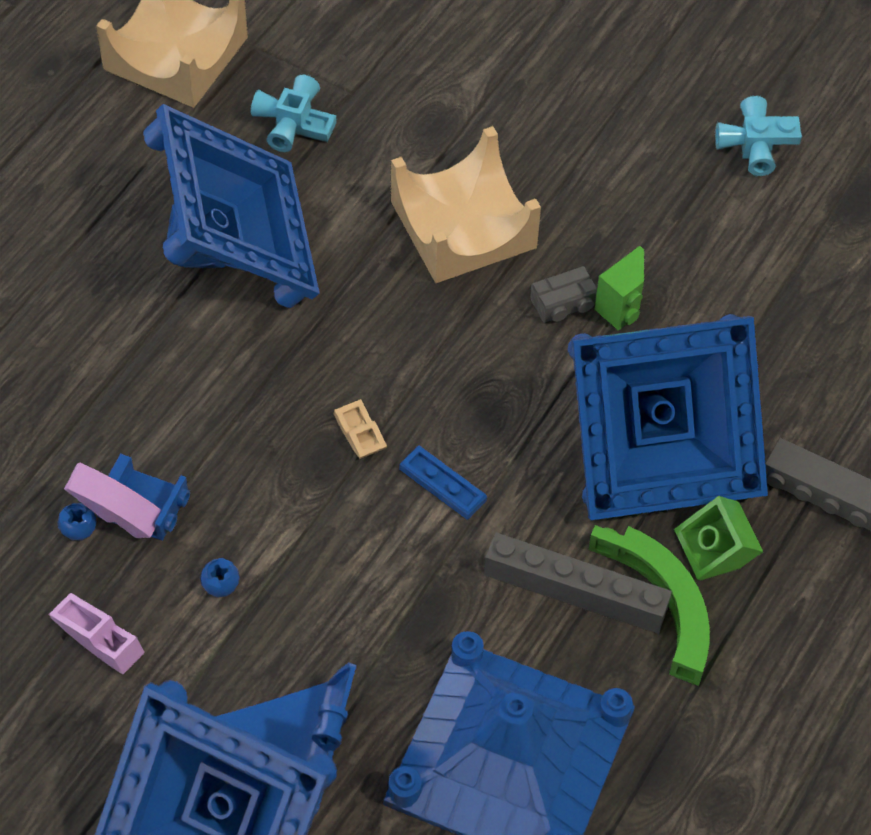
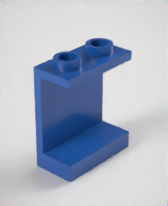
(159, 492)

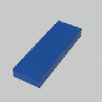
(443, 482)

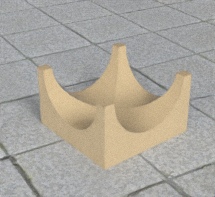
(174, 46)
(465, 212)

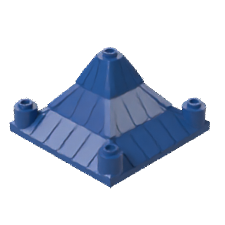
(232, 206)
(669, 417)
(508, 749)
(206, 776)

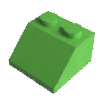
(621, 290)
(718, 538)

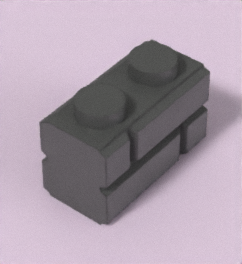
(563, 294)

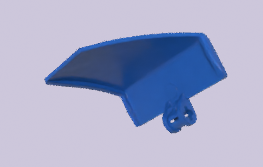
(301, 721)

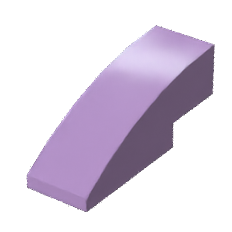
(113, 501)
(97, 633)

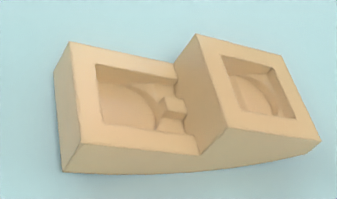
(359, 429)

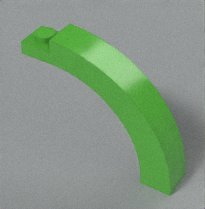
(668, 572)

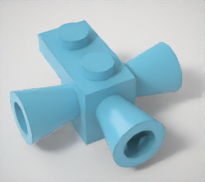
(294, 114)
(758, 135)

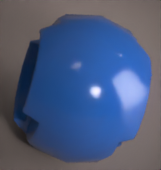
(83, 524)
(218, 587)

